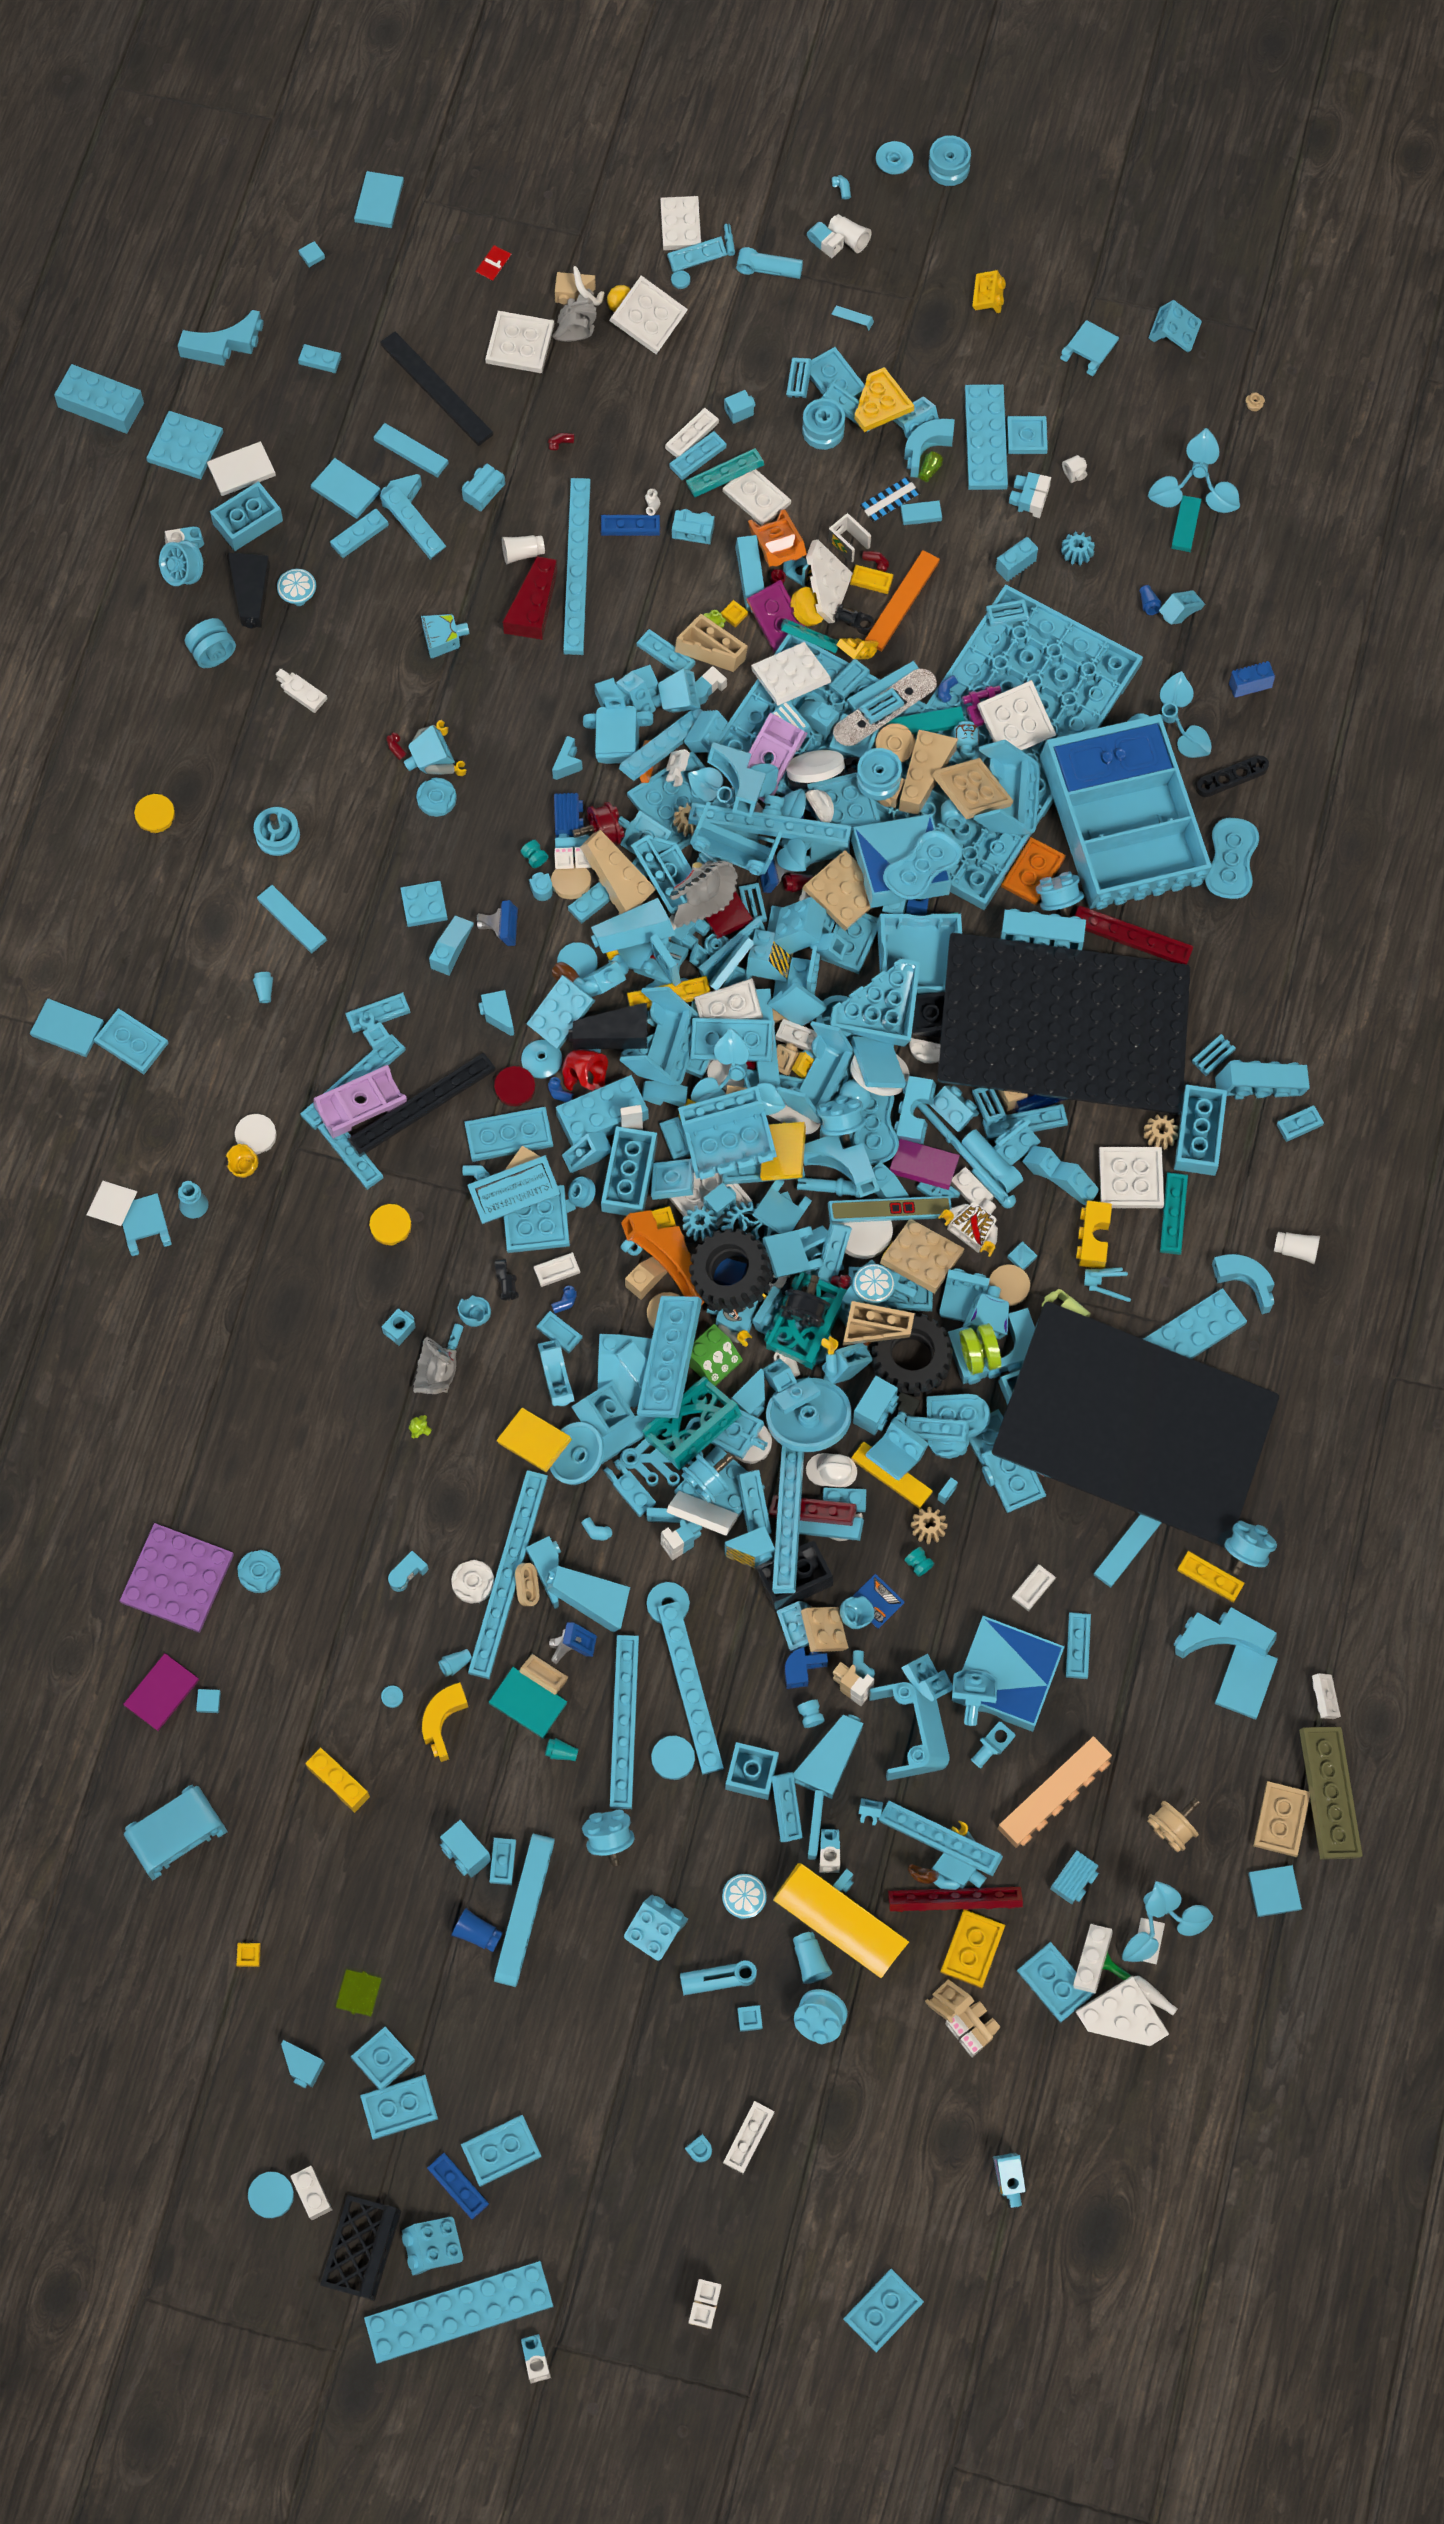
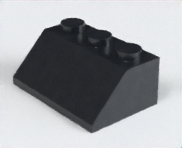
(811, 1577)

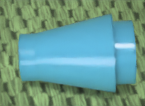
(263, 985)
(454, 1662)

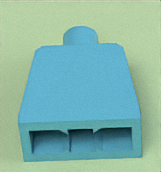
(678, 692)

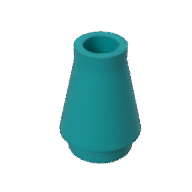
(560, 1750)

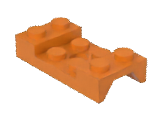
(779, 540)

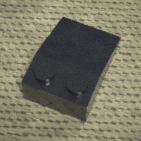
(928, 1014)

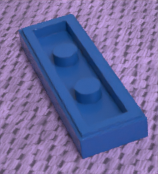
(630, 525)
(458, 2186)

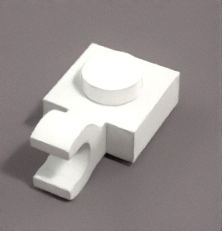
(677, 762)

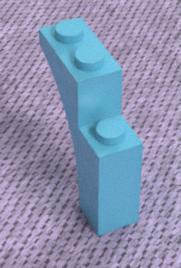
(217, 346)
(745, 781)
(850, 1161)
(1233, 1629)

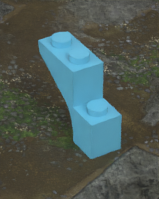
(1066, 1175)

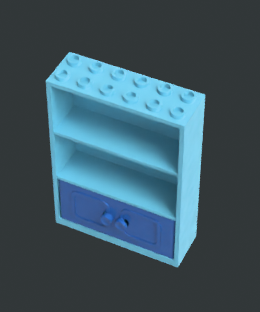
(1125, 812)

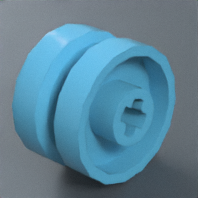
(949, 160)
(823, 423)
(210, 643)
(879, 774)

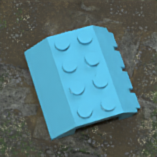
(727, 1133)

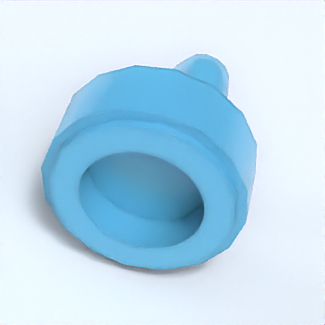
(627, 1245)

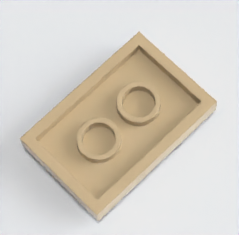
(1281, 1819)

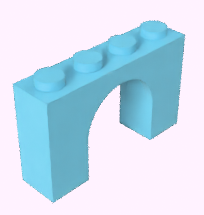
(1021, 1329)

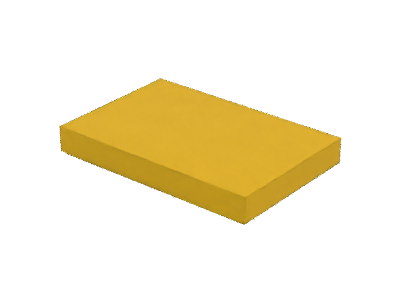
(789, 1147)
(534, 1440)
(972, 1948)

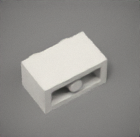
(311, 2193)

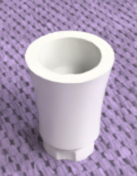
(854, 234)
(522, 547)
(1297, 1246)

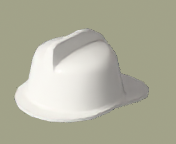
(831, 1470)

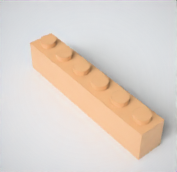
(1054, 1792)

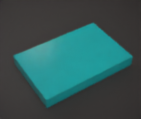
(527, 1703)

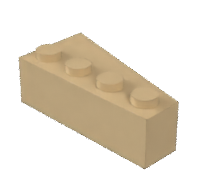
(929, 754)
(621, 879)

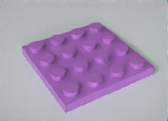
(177, 1577)

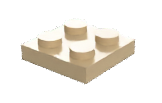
(824, 1629)

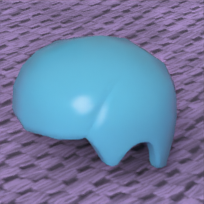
(855, 1091)
(474, 1311)
(856, 1612)

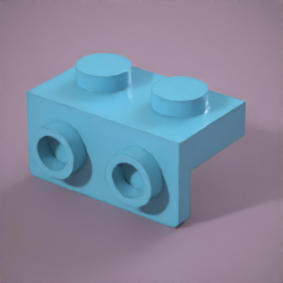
(954, 1107)

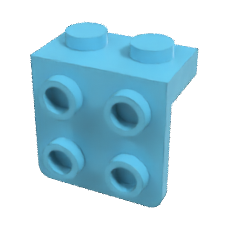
(961, 1292)
(655, 1927)
(432, 2245)

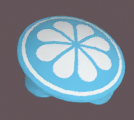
(296, 586)
(874, 1283)
(744, 1896)

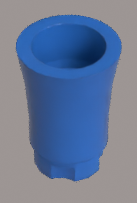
(476, 1931)

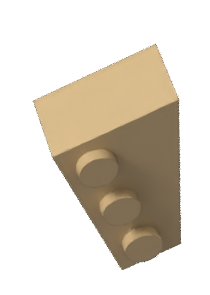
(711, 644)
(876, 1323)

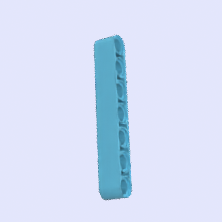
(524, 1910)

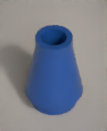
(1150, 602)

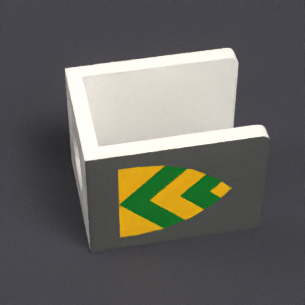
(855, 529)

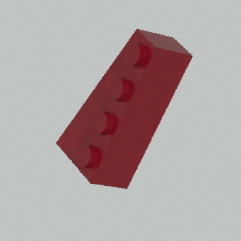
(531, 606)

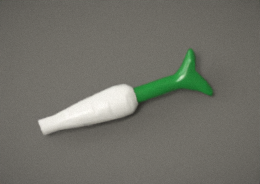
(1150, 1992)

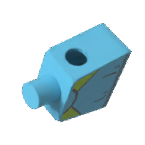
(442, 633)

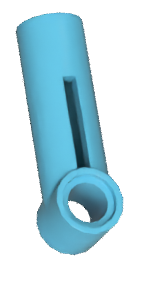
(752, 261)
(1004, 1174)
(694, 1982)

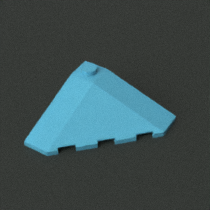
(883, 1007)
(613, 1370)

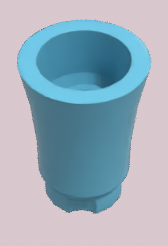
(192, 1201)
(810, 1958)

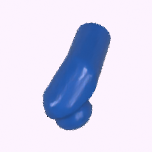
(567, 1300)

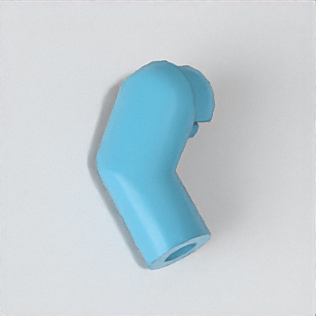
(843, 184)

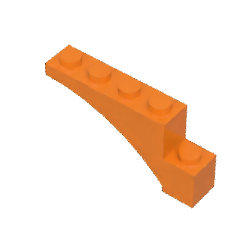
(665, 1245)

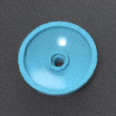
(586, 1442)

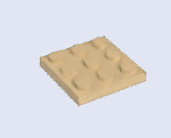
(972, 788)
(840, 890)
(922, 1256)

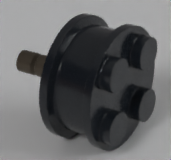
(805, 1306)

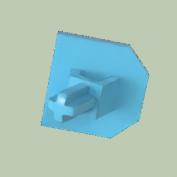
(974, 1687)

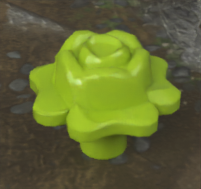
(716, 617)
(419, 1426)

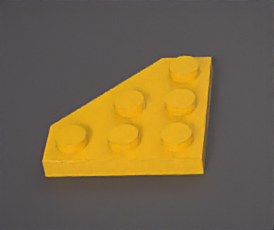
(881, 401)

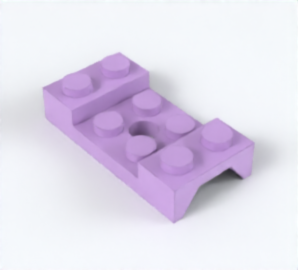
(779, 739)
(341, 1111)

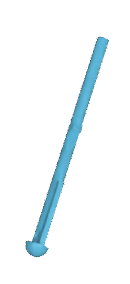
(978, 1170)

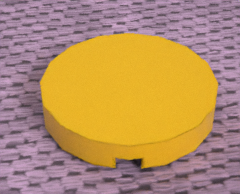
(804, 606)
(154, 813)
(390, 1224)

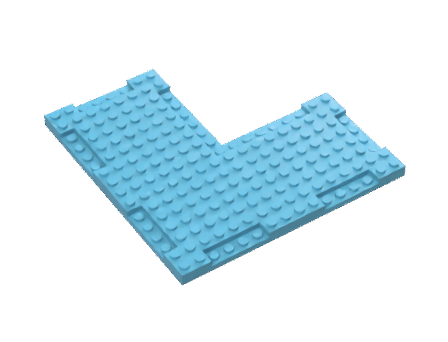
(1074, 675)

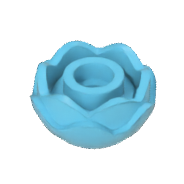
(711, 941)

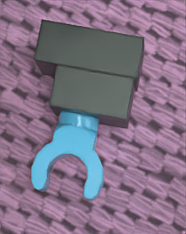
(907, 1407)

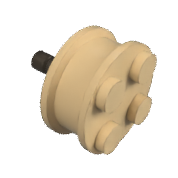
(1174, 1825)

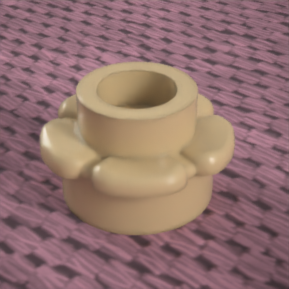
(1252, 405)

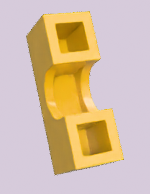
(1093, 1252)
(341, 1782)

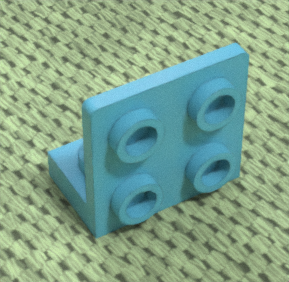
(1176, 324)
(804, 971)
(1017, 1143)
(765, 1316)
(898, 1450)

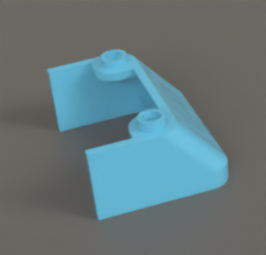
(1020, 779)
(732, 847)
(671, 1041)
(826, 1074)
(934, 1752)

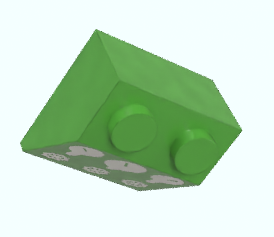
(714, 1355)

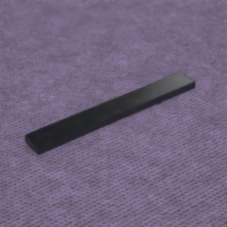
(436, 388)
(421, 1104)

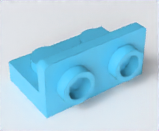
(923, 412)
(793, 1625)

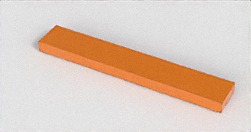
(903, 599)

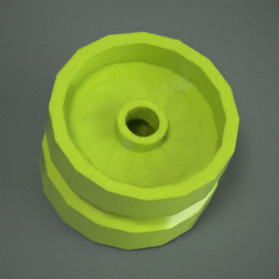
(980, 1349)

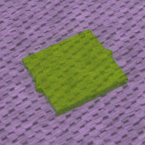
(358, 1993)

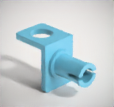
(991, 1745)

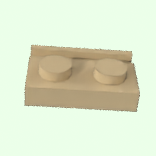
(949, 2001)

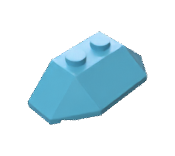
(664, 866)

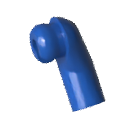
(944, 688)
(557, 1092)

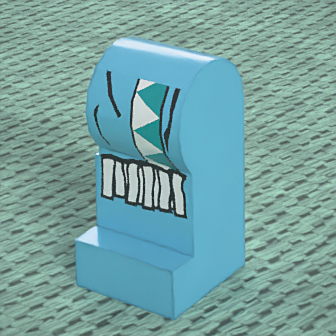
(406, 1571)

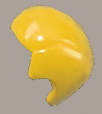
(616, 296)
(242, 1160)

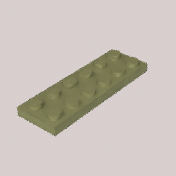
(1330, 1793)

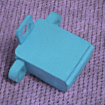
(616, 730)

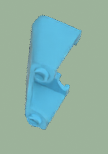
(173, 1830)

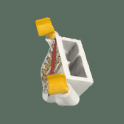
(973, 1225)

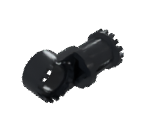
(854, 618)
(507, 1281)

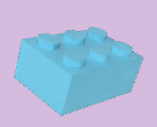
(246, 516)

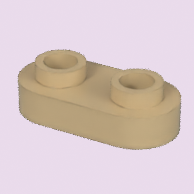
(527, 1584)

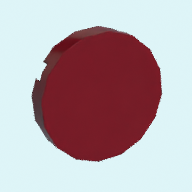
(514, 1086)

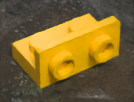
(989, 291)
(857, 648)

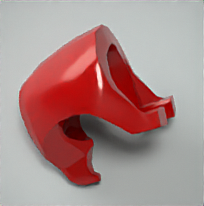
(579, 1063)

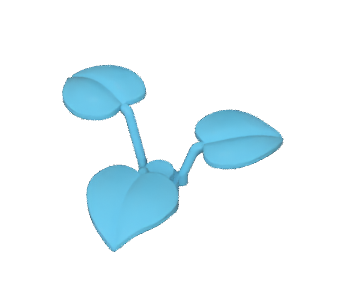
(1202, 451)
(1179, 693)
(708, 782)
(793, 854)
(734, 1051)
(1158, 1903)

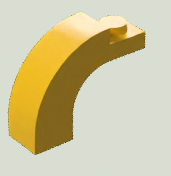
(439, 1708)

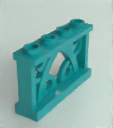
(811, 1347)
(687, 1449)

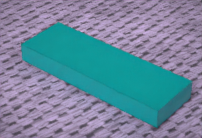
(1186, 523)
(809, 635)

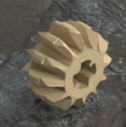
(681, 820)
(1169, 1132)
(924, 1519)

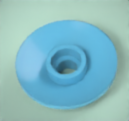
(896, 152)
(543, 1067)

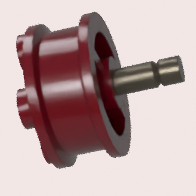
(602, 819)

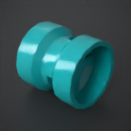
(534, 854)
(919, 1561)

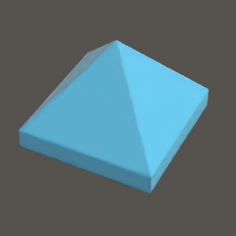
(698, 955)

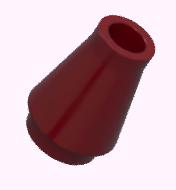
(795, 882)

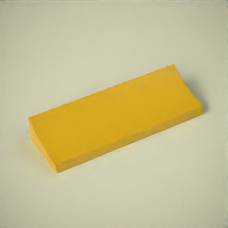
(840, 1920)

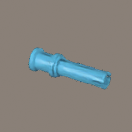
(840, 1187)

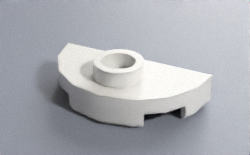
(821, 804)
(924, 1051)

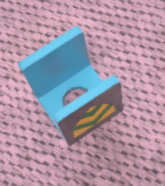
(790, 567)

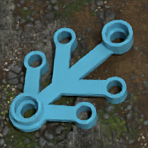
(655, 1458)

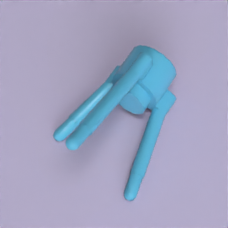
(1094, 1277)

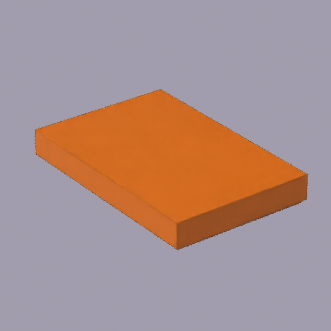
(1031, 866)

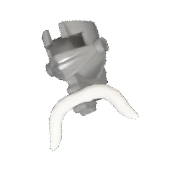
(578, 317)

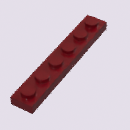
(1135, 936)
(955, 1899)

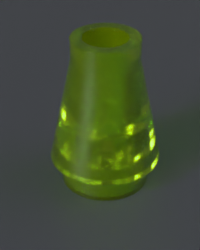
(931, 464)

